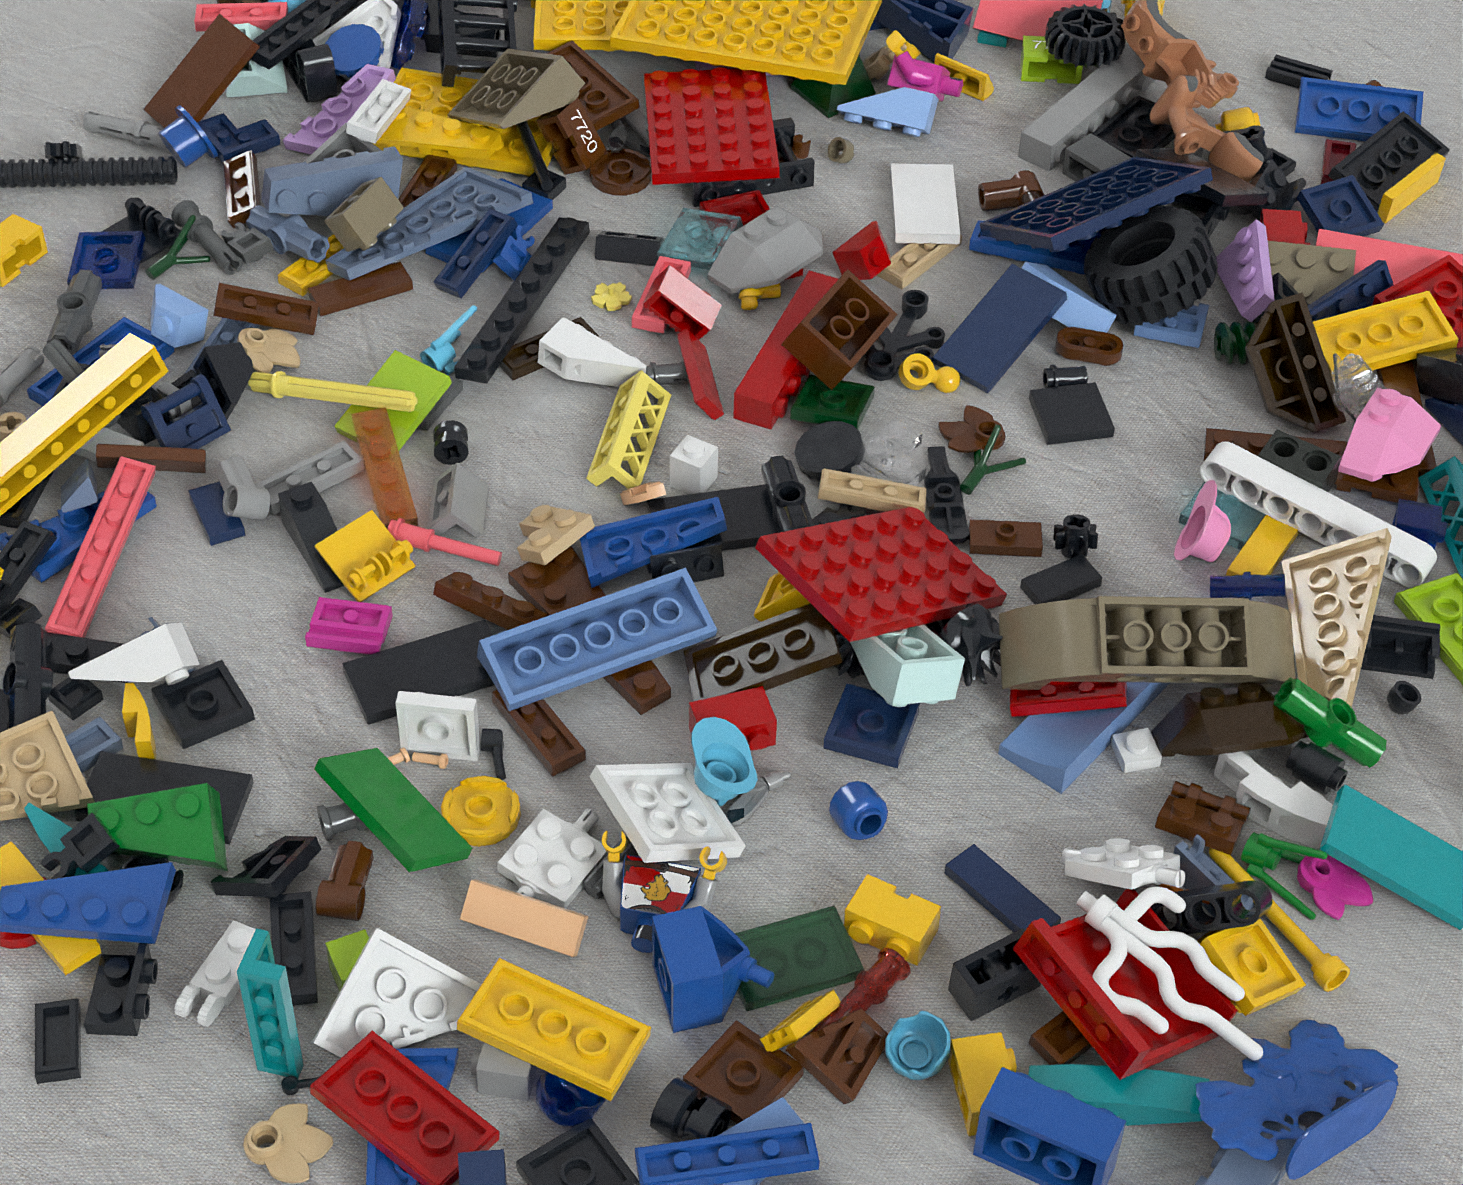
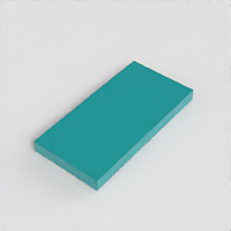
(1396, 854)

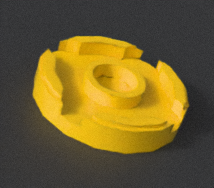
(482, 810)

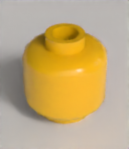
(1237, 119)

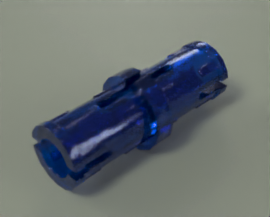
(1247, 586)

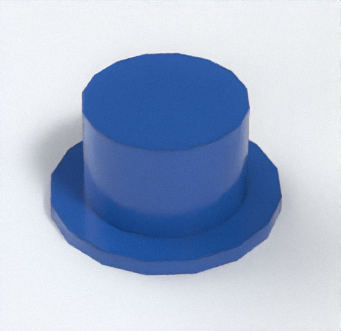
(186, 139)

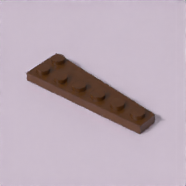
(1389, 488)
(566, 584)

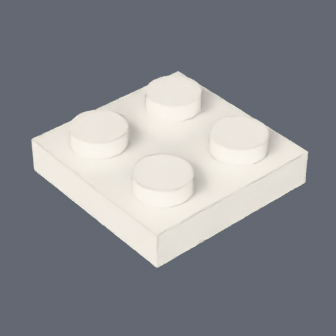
(438, 725)

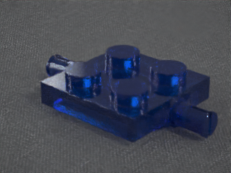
(410, 27)

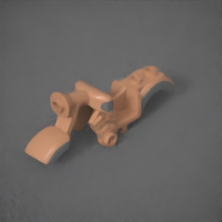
(1190, 84)

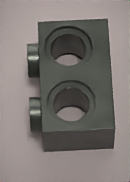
(1302, 459)

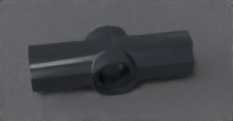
(786, 494)
(26, 676)

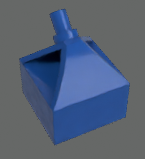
(700, 966)

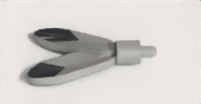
(750, 801)

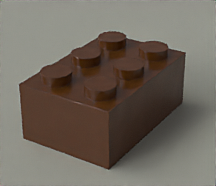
(839, 329)

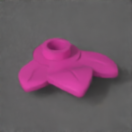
(1333, 885)

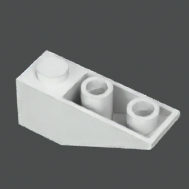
(584, 357)

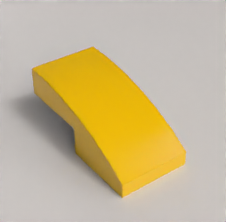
(138, 722)

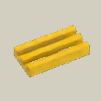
(800, 1021)

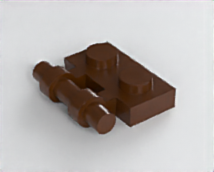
(1187, 818)

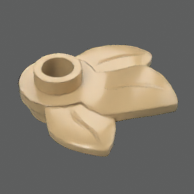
(269, 348)
(293, 1143)

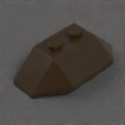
(1293, 366)
(1225, 722)

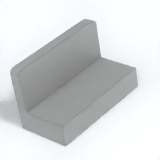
(458, 499)

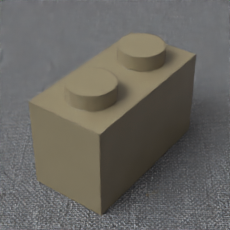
(364, 215)

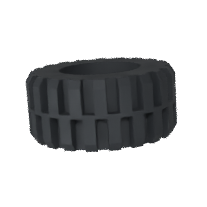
(1151, 265)

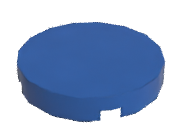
(354, 48)

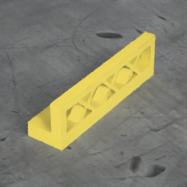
(625, 423)

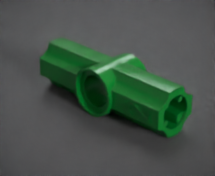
(1330, 722)

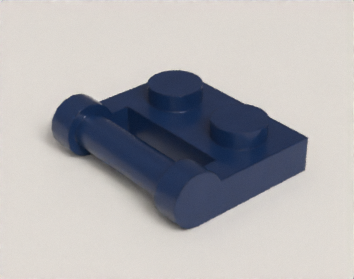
(192, 428)

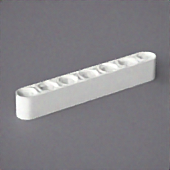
(1312, 509)

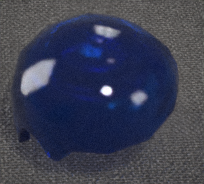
(565, 1101)

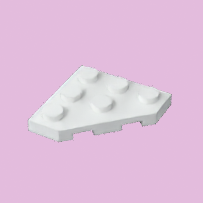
(379, 14)
(396, 995)

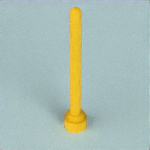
(1327, 969)

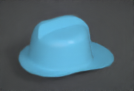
(722, 760)

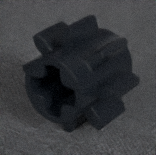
(1075, 536)

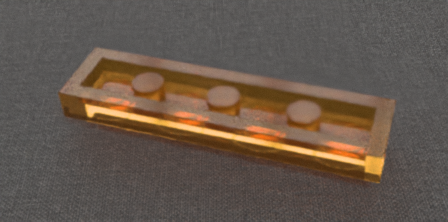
(384, 467)

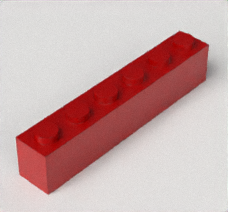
(775, 371)

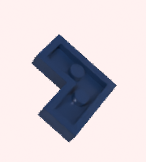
(233, 141)

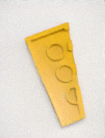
(437, 133)

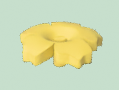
(611, 296)

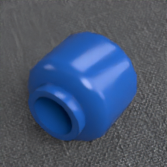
(858, 810)

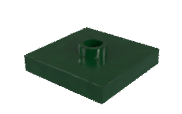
(844, 403)

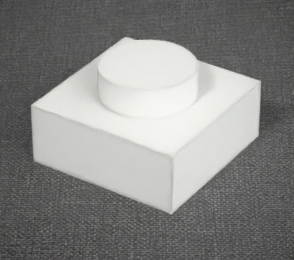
(1136, 750)

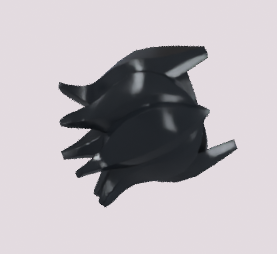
(976, 638)

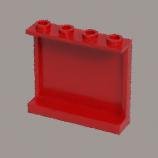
(1064, 964)

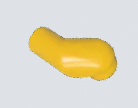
(750, 295)

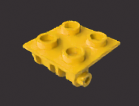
(366, 556)

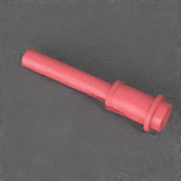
(426, 539)

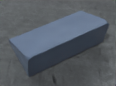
(79, 489)

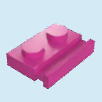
(348, 626)

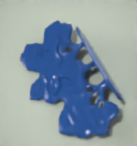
(1296, 1082)

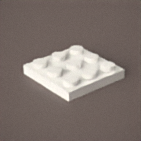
(666, 812)

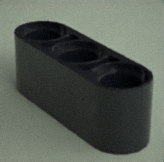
(1227, 903)

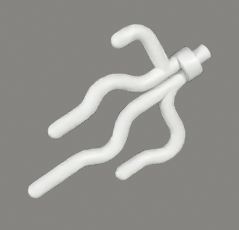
(1132, 937)

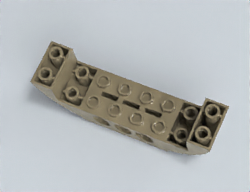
(1146, 642)

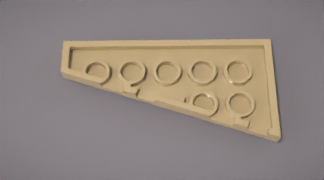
(1332, 610)
(39, 770)

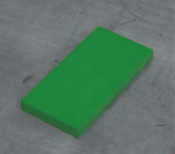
(393, 809)

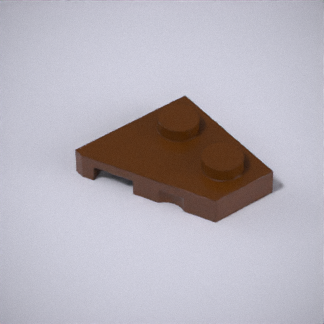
(841, 1053)

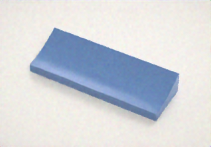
(596, 639)
(1065, 743)

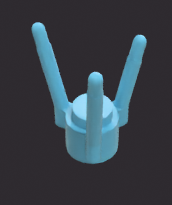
(441, 353)

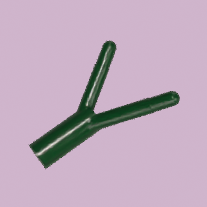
(171, 259)
(981, 469)

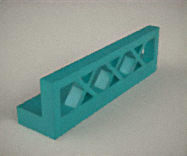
(1454, 470)
(269, 1009)

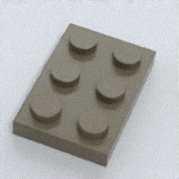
(1310, 267)

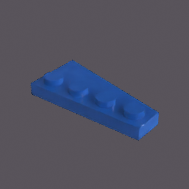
(1069, 259)
(629, 543)

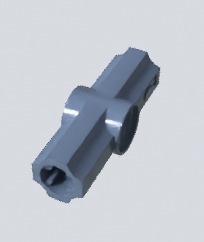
(289, 234)

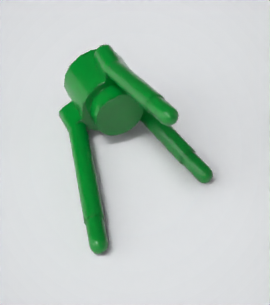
(1265, 852)

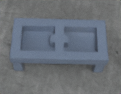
(1203, 872)

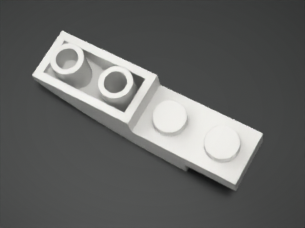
(1292, 812)

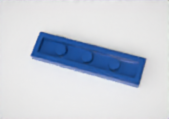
(729, 1157)

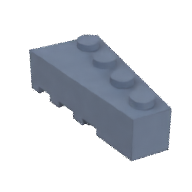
(326, 184)

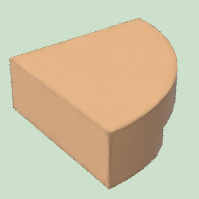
(643, 492)

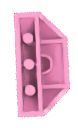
(1388, 436)

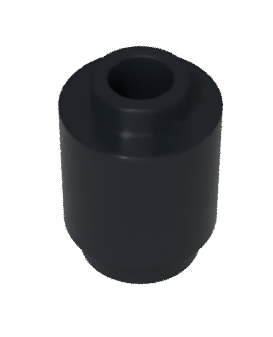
(1317, 767)

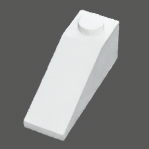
(153, 657)

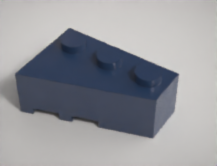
(928, 24)

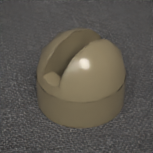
(840, 145)

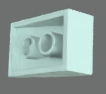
(910, 666)

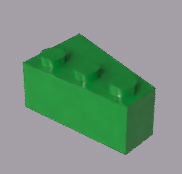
(168, 823)

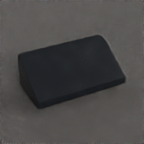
(627, 247)

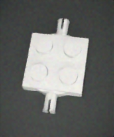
(553, 858)
(1124, 865)

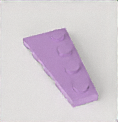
(337, 110)
(1247, 270)

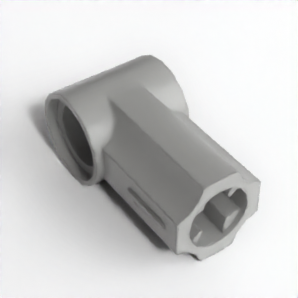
(241, 495)

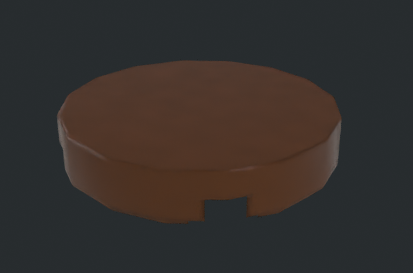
(621, 172)

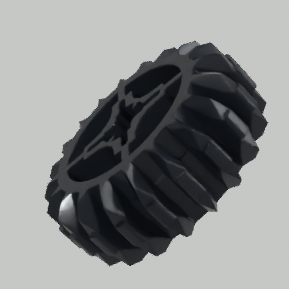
(1085, 36)

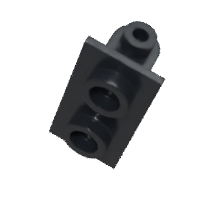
(701, 562)

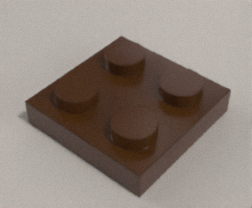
(743, 1072)

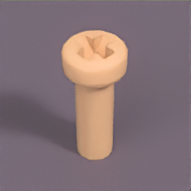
(400, 757)
(441, 760)

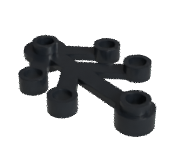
(883, 364)

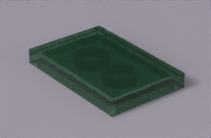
(805, 955)

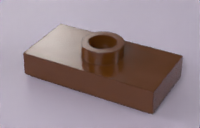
(1005, 538)

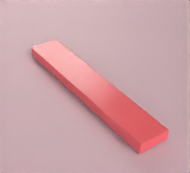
(101, 548)

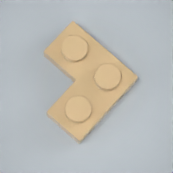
(551, 532)

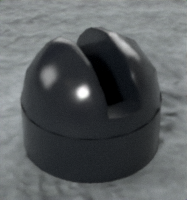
(1403, 697)

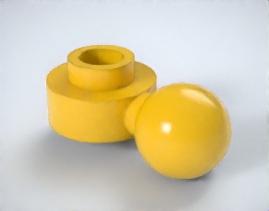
(945, 378)

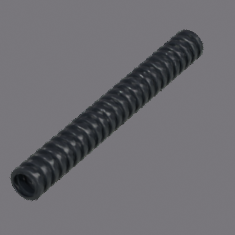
(89, 171)

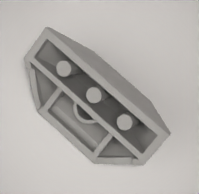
(766, 251)

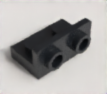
(1281, 192)
(121, 992)

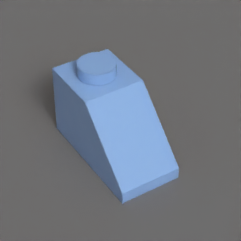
(176, 318)

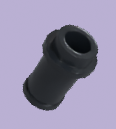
(1064, 376)

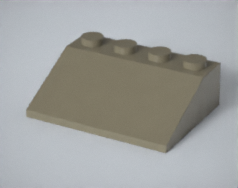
(519, 89)

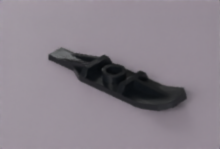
(945, 511)

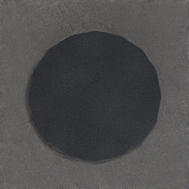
(829, 446)

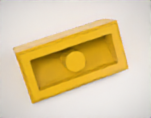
(974, 81)

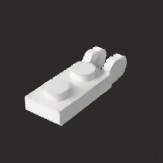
(217, 976)

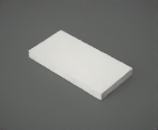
(924, 203)

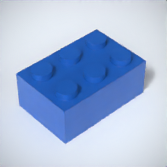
(1046, 1133)

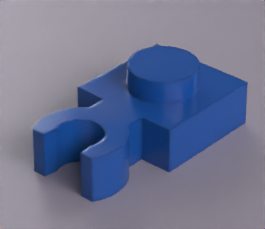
(513, 253)

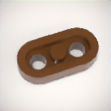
(1089, 346)

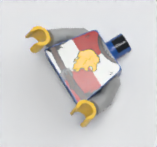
(649, 889)

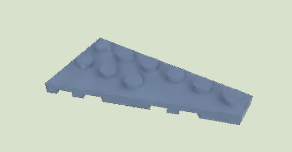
(433, 218)

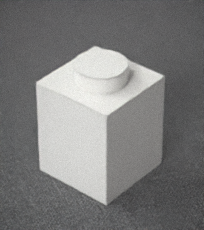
(693, 466)

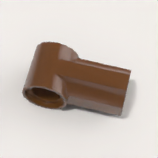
(1009, 193)
(344, 891)

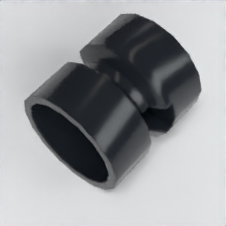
(687, 1115)

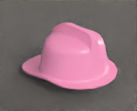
(1206, 528)

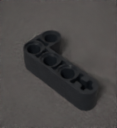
(312, 71)

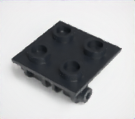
(157, 229)

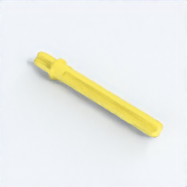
(282, 385)

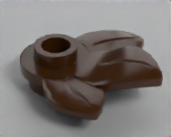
(972, 432)

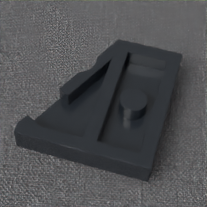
(270, 870)

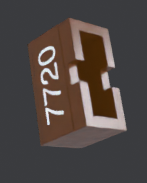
(573, 137)

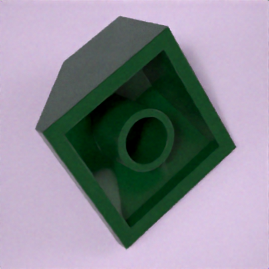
(827, 97)

